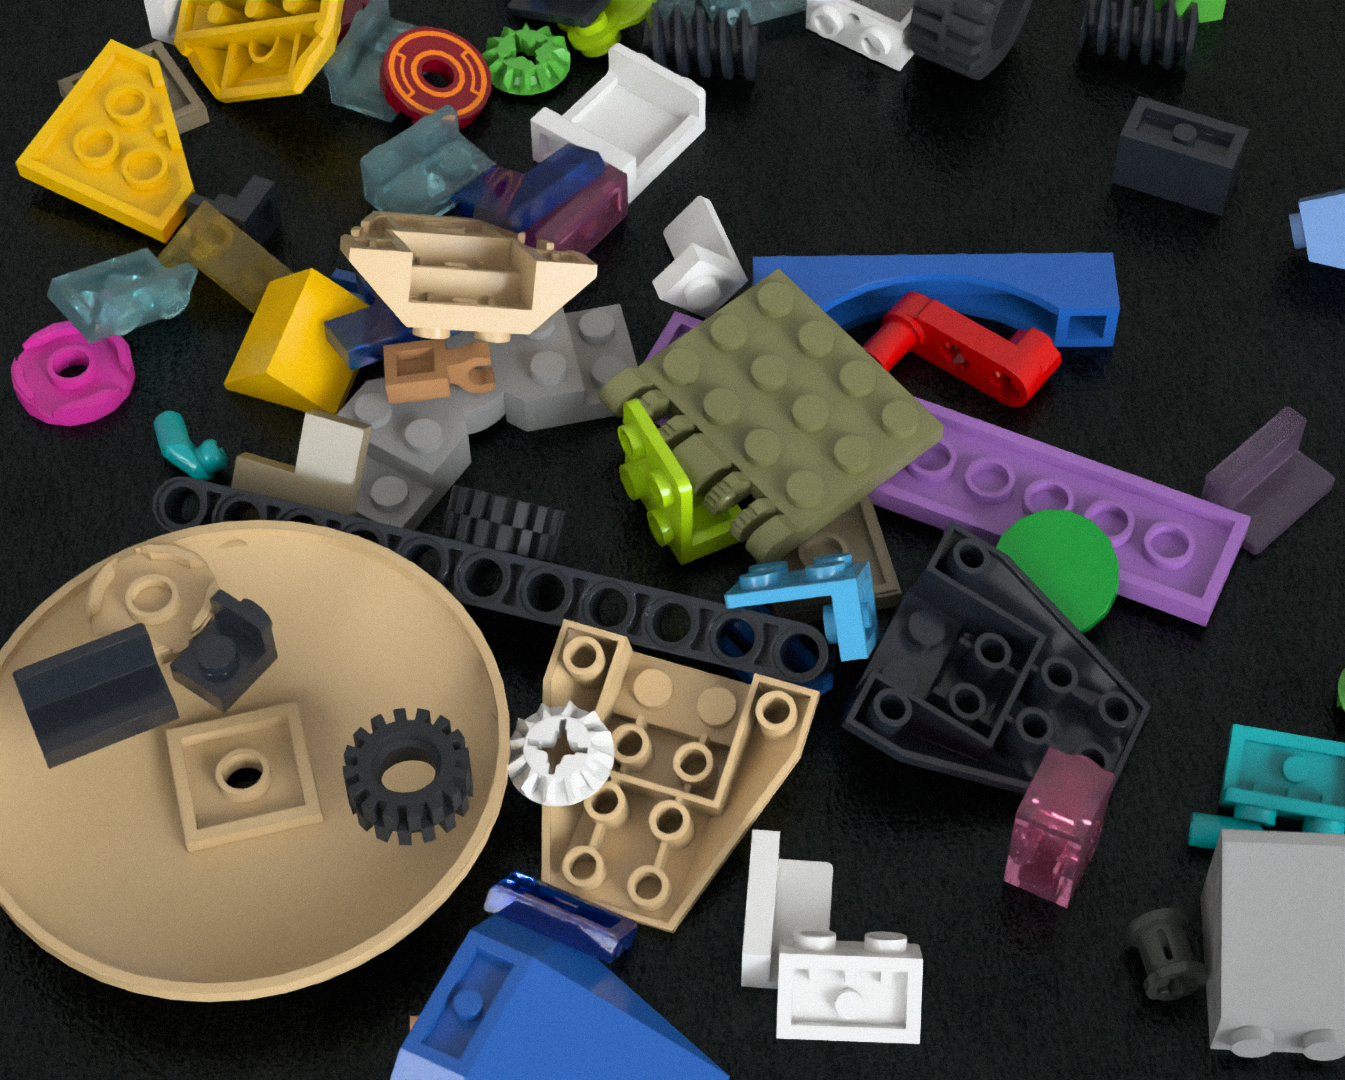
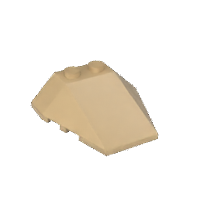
(463, 274)

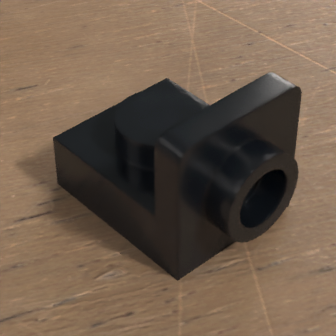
(227, 652)

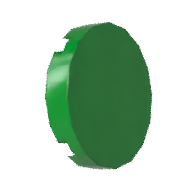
(1067, 561)

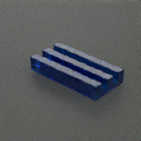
(561, 916)

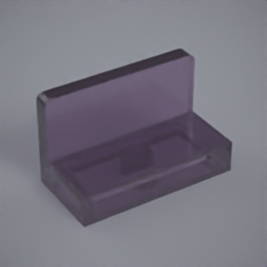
(1269, 480)

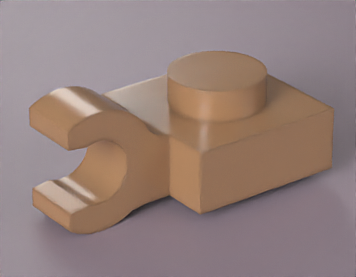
(427, 368)

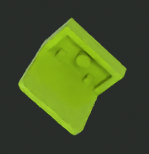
(666, 492)

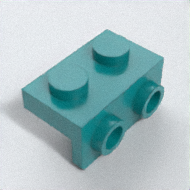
(1285, 777)

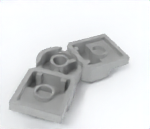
(539, 384)

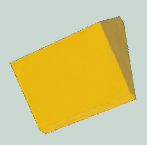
(287, 347)

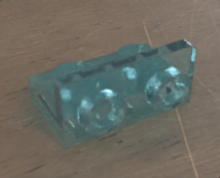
(356, 61)
(422, 166)

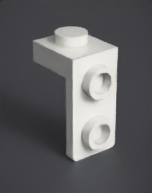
(704, 264)

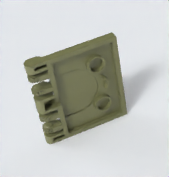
(779, 410)

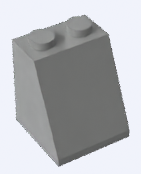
(1276, 943)

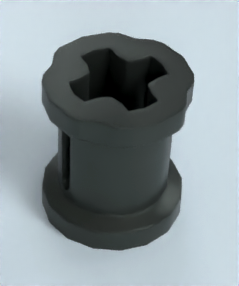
(1181, 967)

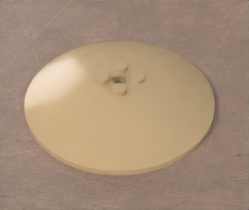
(223, 893)

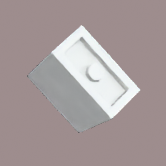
(633, 117)

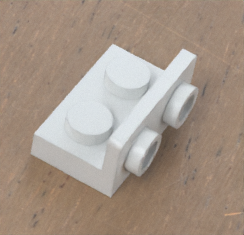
(849, 988)

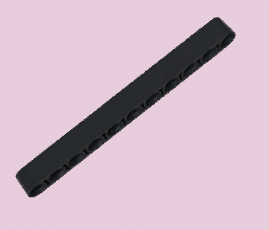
(522, 581)

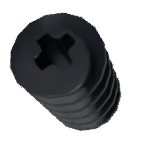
(1142, 28)
(701, 41)

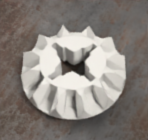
(577, 774)

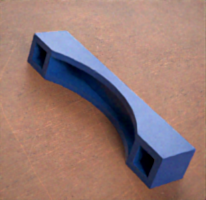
(1058, 293)

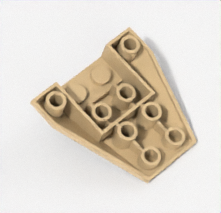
(686, 776)

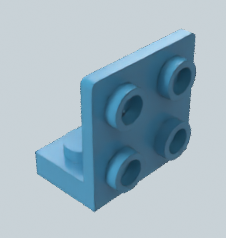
(852, 610)

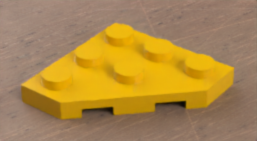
(116, 145)

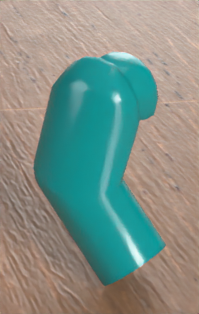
(178, 449)

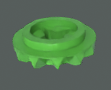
(518, 74)

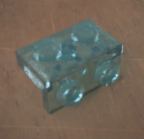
(122, 294)

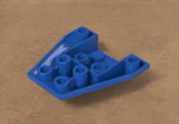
(540, 1012)

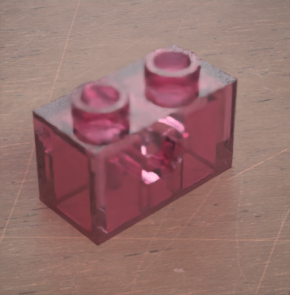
(1058, 826)

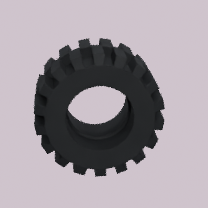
(966, 33)

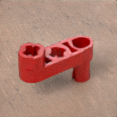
(998, 367)

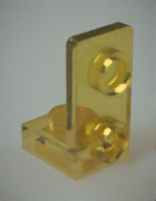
(224, 255)

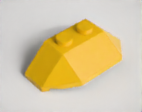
(257, 45)

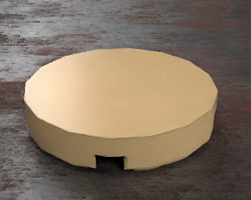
(157, 587)

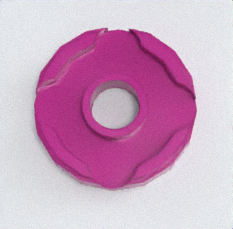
(78, 398)

